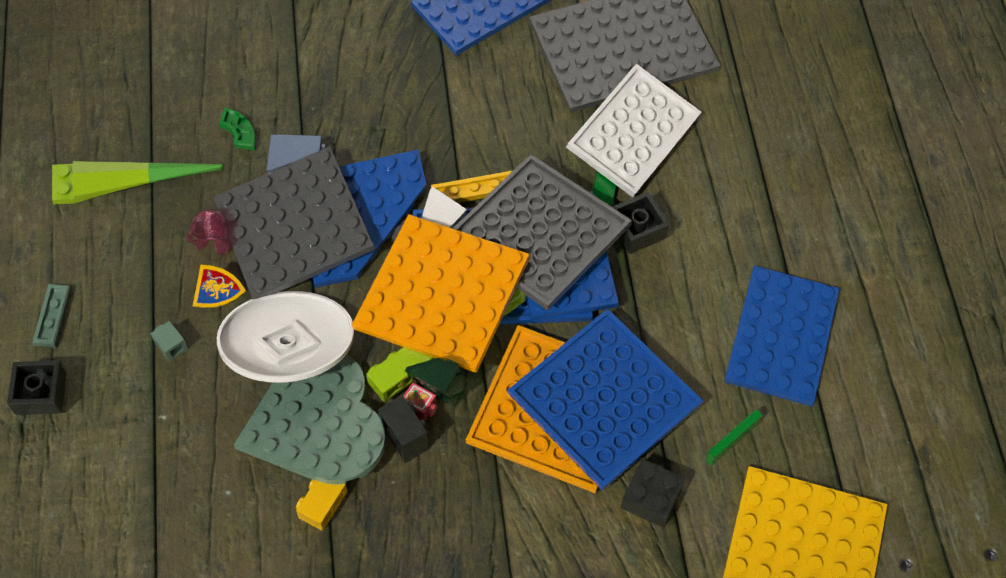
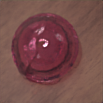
(209, 225)

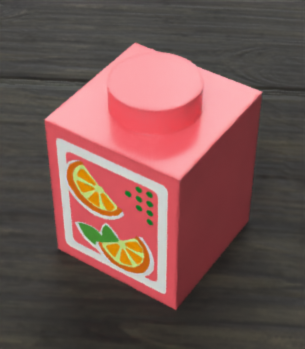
(423, 401)

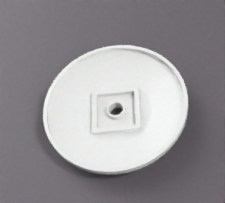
(311, 325)

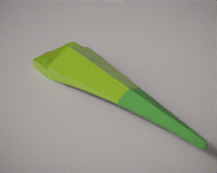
(92, 179)

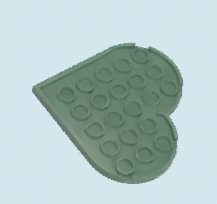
(317, 426)

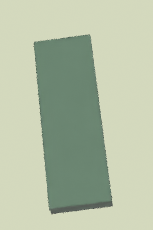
(52, 315)

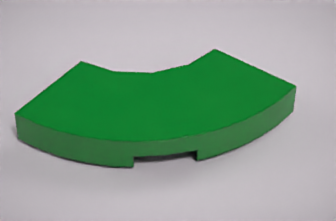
(240, 129)

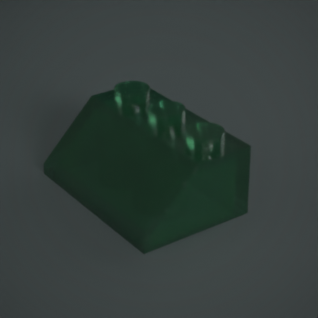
(439, 378)

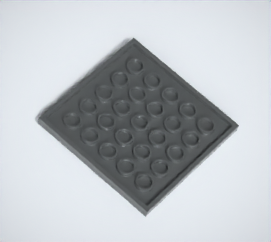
(550, 221)
(293, 224)

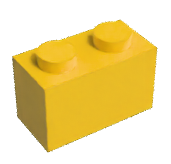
(320, 503)

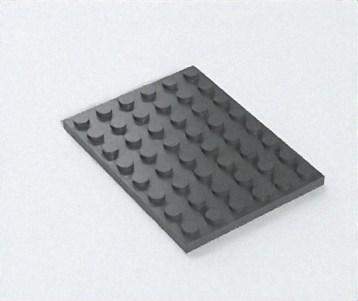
(602, 40)

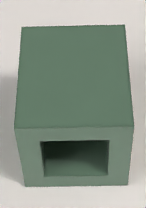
(169, 341)

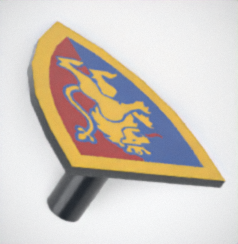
(215, 287)

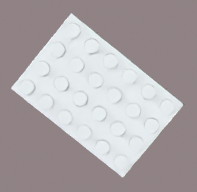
(633, 130)

